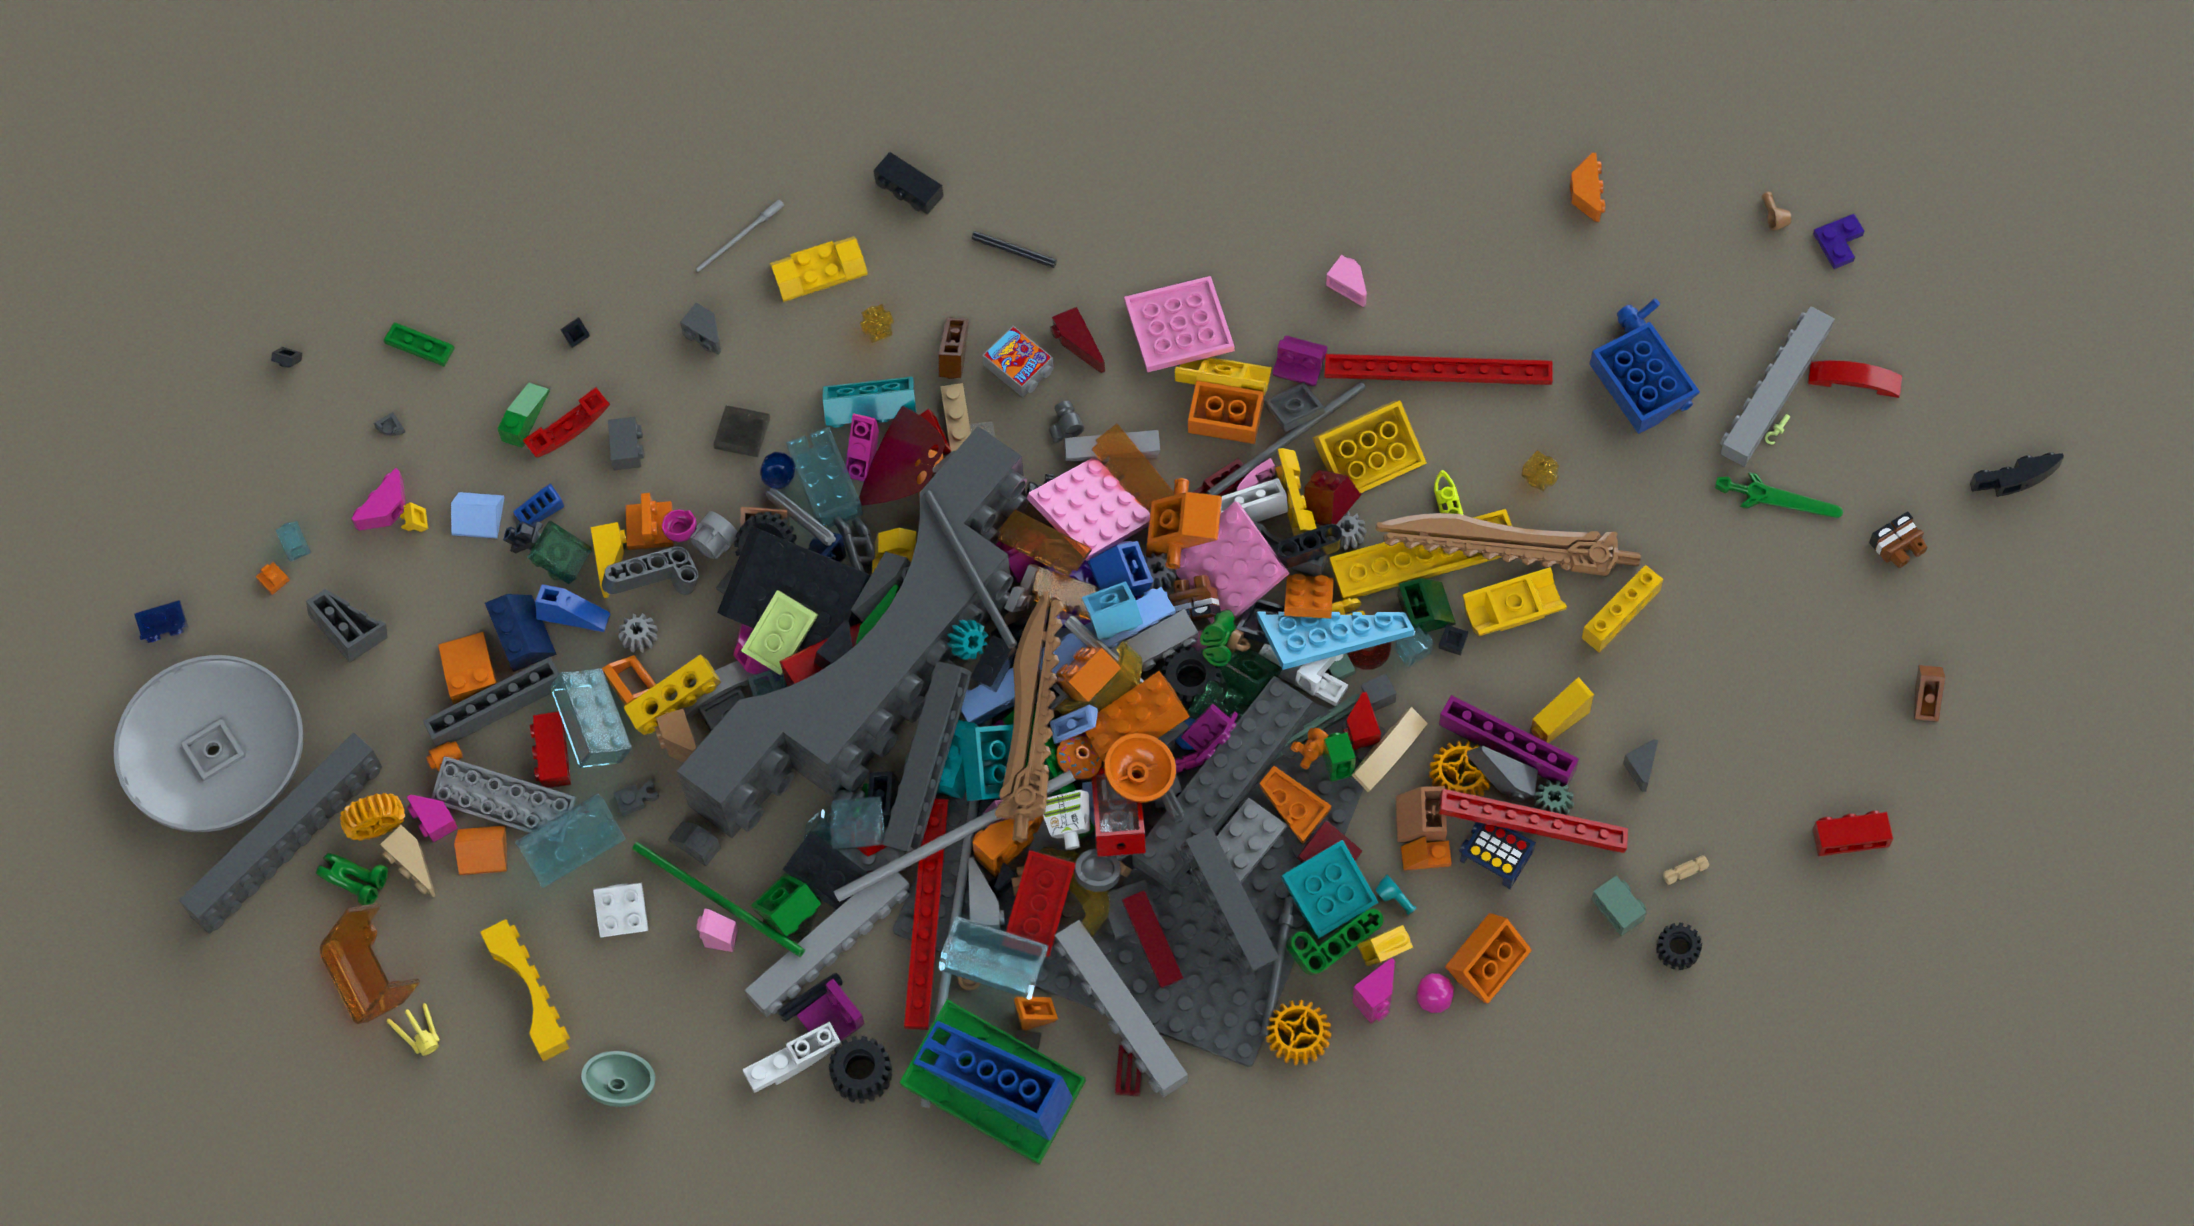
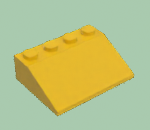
(1371, 447)

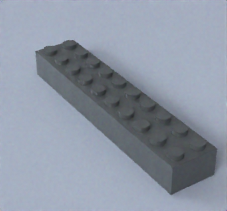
(1225, 778)
(281, 833)

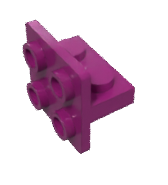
(1299, 360)
(1208, 731)

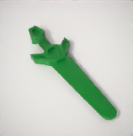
(1758, 493)

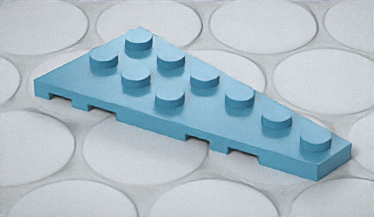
(1313, 639)

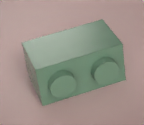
(1619, 905)

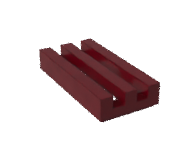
(1127, 1092)

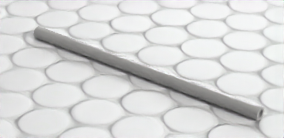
(936, 845)

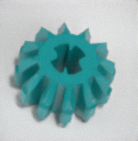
(967, 639)

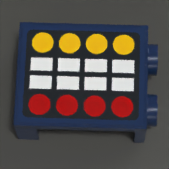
(1498, 850)

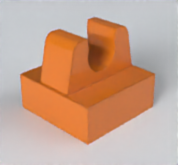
(272, 578)

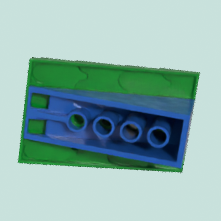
(992, 1082)

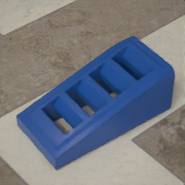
(535, 500)

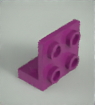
(833, 1008)

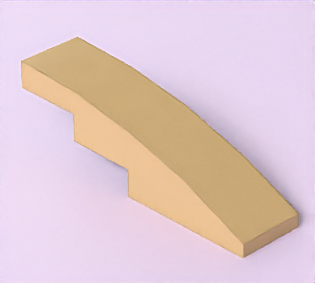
(1389, 749)

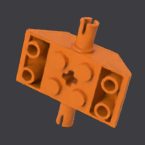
(1182, 522)

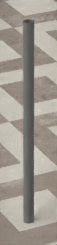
(970, 570)

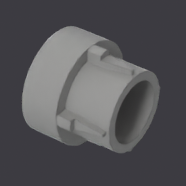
(713, 535)

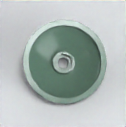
(618, 1078)

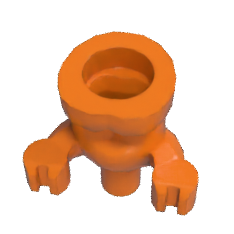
(1313, 747)

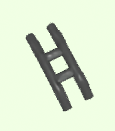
(850, 542)

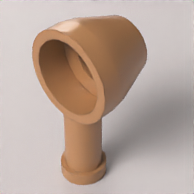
(1776, 217)

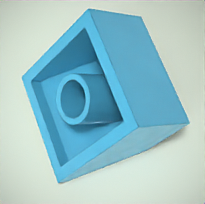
(1112, 610)

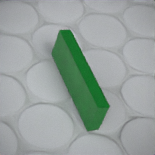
(419, 344)

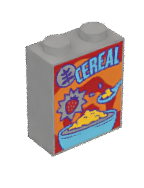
(1018, 361)

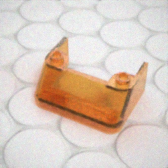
(356, 969)

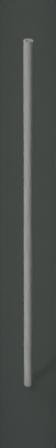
(958, 902)

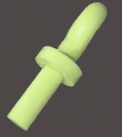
(1778, 429)

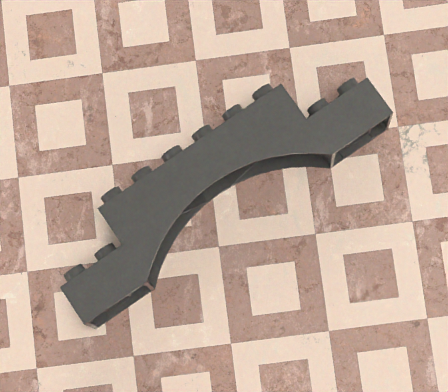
(853, 707)

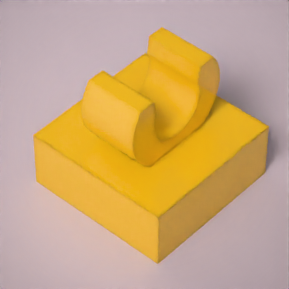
(414, 517)

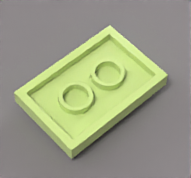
(779, 631)

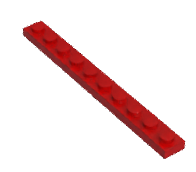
(1439, 369)
(926, 924)

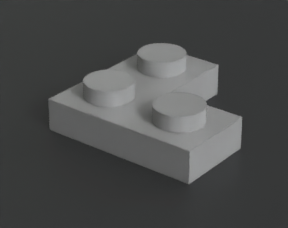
(1021, 596)

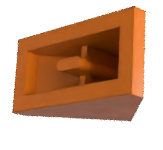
(1034, 1012)

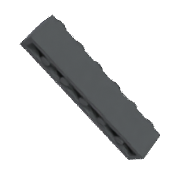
(492, 703)

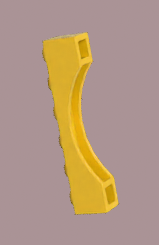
(544, 1029)

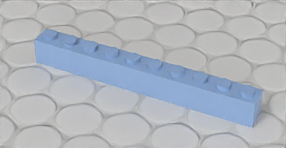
(983, 704)

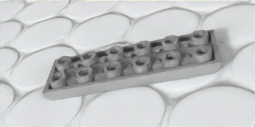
(498, 796)

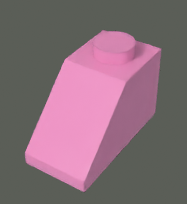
(1347, 280)

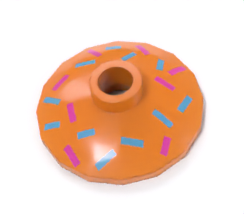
(1069, 758)

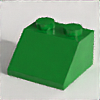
(786, 904)

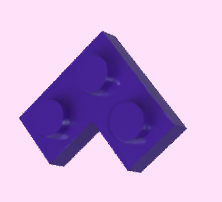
(1834, 239)

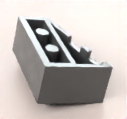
(344, 625)

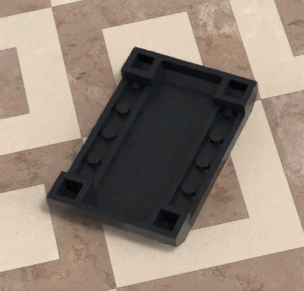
(806, 576)

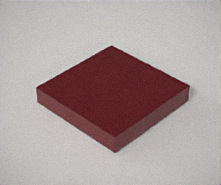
(1325, 837)

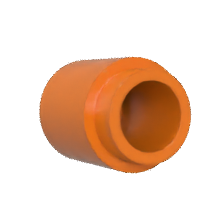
(437, 754)

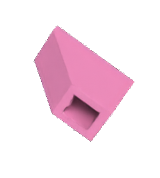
(717, 931)

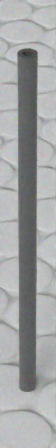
(1285, 440)

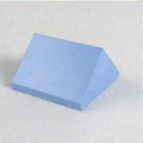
(476, 515)

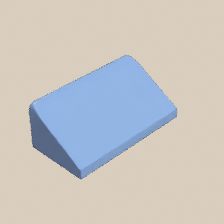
(1073, 723)

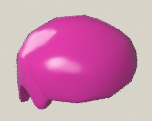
(679, 525)
(1435, 993)

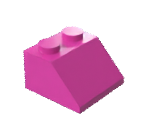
(1374, 992)

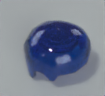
(777, 470)

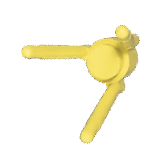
(425, 1042)

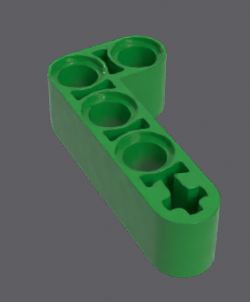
(1339, 938)

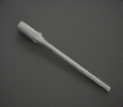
(764, 216)

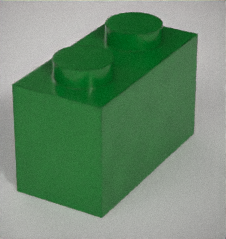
(1339, 756)

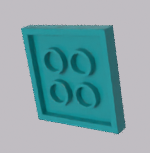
(1329, 889)

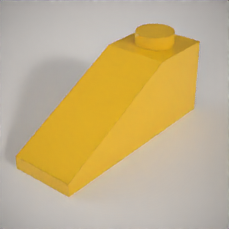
(608, 547)

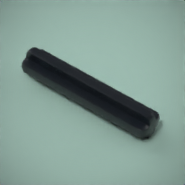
(807, 998)

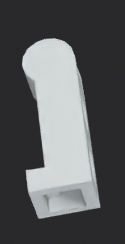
(1310, 674)

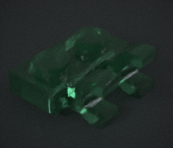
(1212, 692)

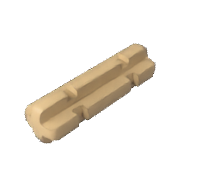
(1686, 869)

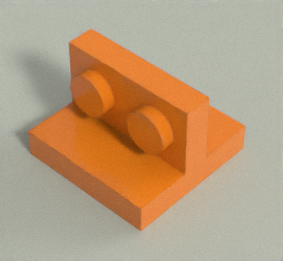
(645, 524)

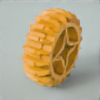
(1452, 770)
(372, 816)
(1289, 1028)

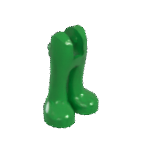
(1216, 637)
(342, 866)

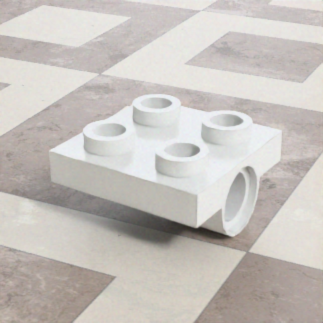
(620, 909)

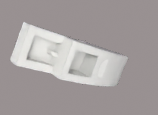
(793, 1059)

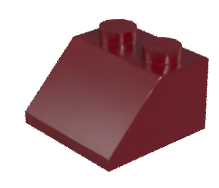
(1329, 496)

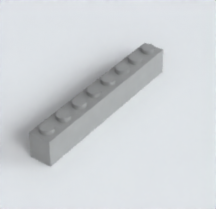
(1777, 386)
(1159, 642)
(826, 943)
(1121, 1009)

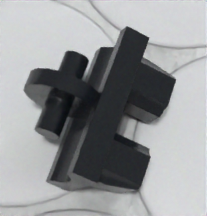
(523, 536)

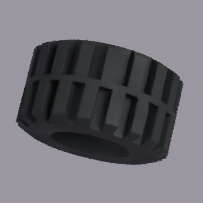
(765, 522)
(1189, 662)
(855, 1051)

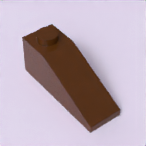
(953, 348)

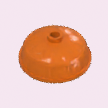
(1140, 755)

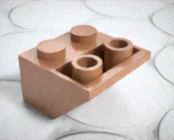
(1419, 816)

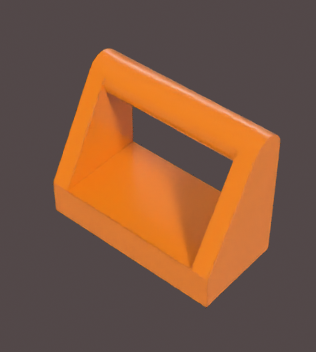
(611, 674)

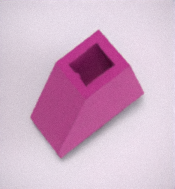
(434, 817)

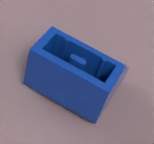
(1122, 564)

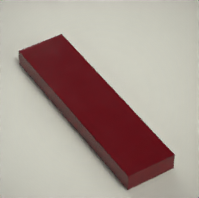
(1152, 939)

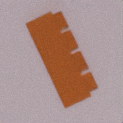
(1130, 462)
(1049, 543)
(1063, 589)

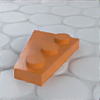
(1294, 802)

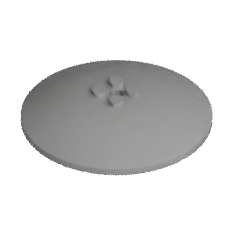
(185, 712)

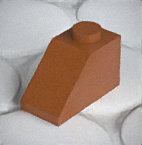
(1929, 692)

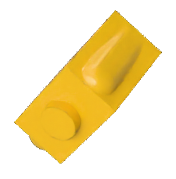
(1385, 945)

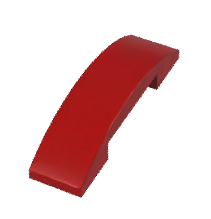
(1857, 375)
(568, 426)

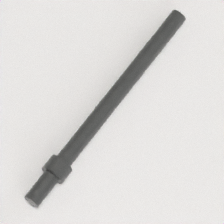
(1285, 922)

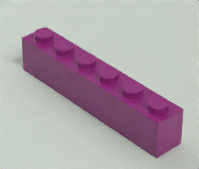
(1508, 740)

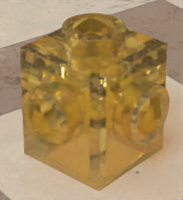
(876, 323)
(1540, 471)

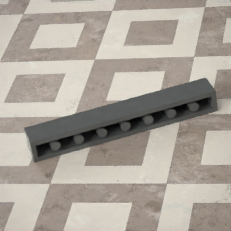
(927, 757)

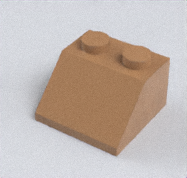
(675, 735)

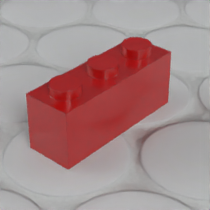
(550, 750)
(1852, 833)

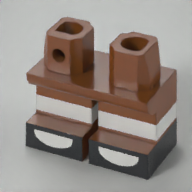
(1897, 538)
(1198, 602)

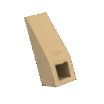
(408, 855)

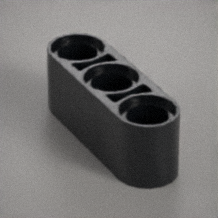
(1316, 537)

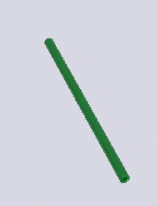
(718, 899)

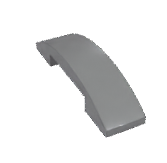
(730, 676)

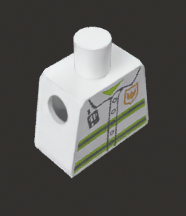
(1068, 816)

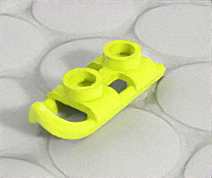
(1447, 495)

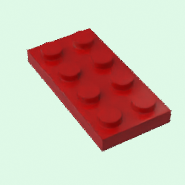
(1040, 898)

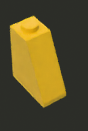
(1563, 711)

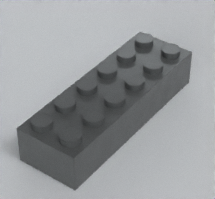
(1229, 902)

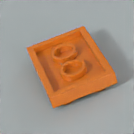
(1309, 596)

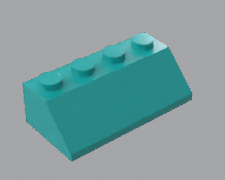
(872, 399)

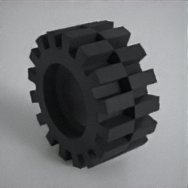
(1672, 958)

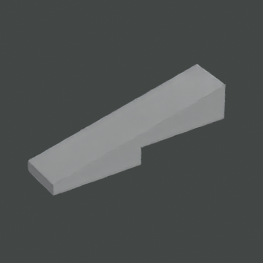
(1080, 447)

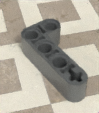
(620, 578)

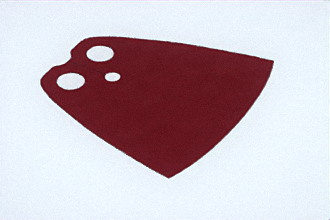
(893, 466)

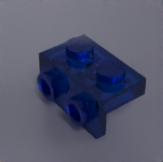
(161, 620)

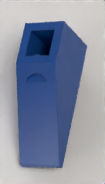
(567, 608)

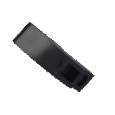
(2025, 474)

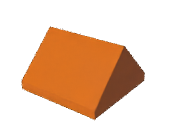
(481, 850)

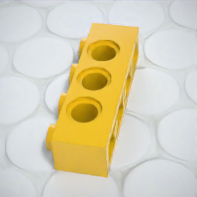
(1622, 608)
(659, 695)

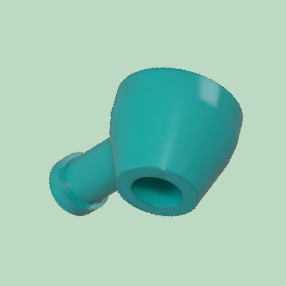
(1389, 890)

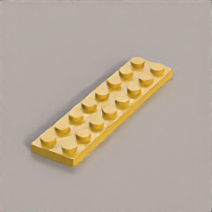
(1386, 566)

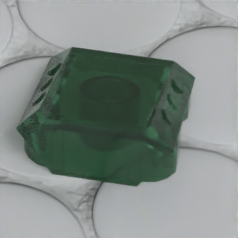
(559, 553)

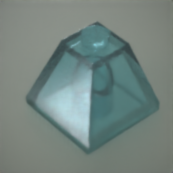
(856, 823)

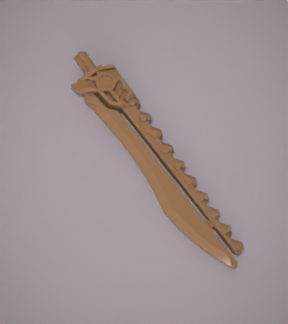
(1456, 532)
(1026, 787)

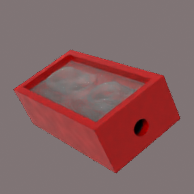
(1117, 820)

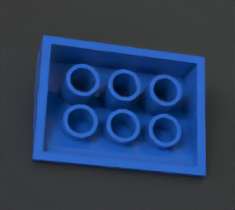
(1643, 377)

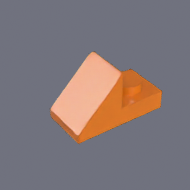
(1425, 854)

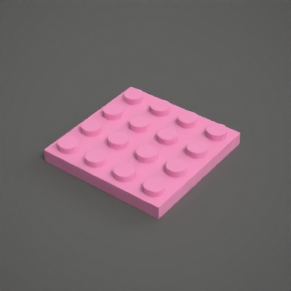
(1179, 324)
(1090, 507)
(1237, 563)

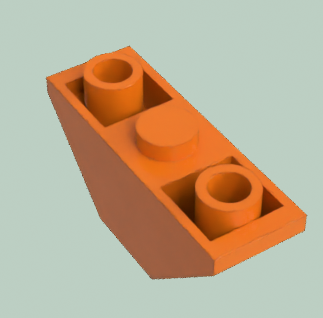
(1586, 188)

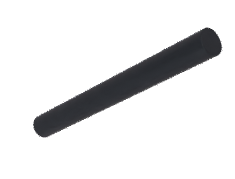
(1008, 247)

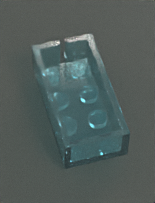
(824, 478)
(590, 718)
(570, 840)
(993, 957)

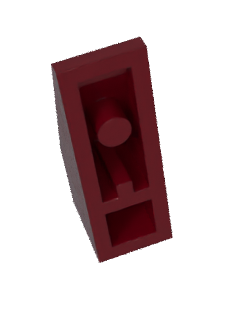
(1076, 337)

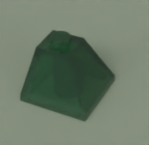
(1249, 673)

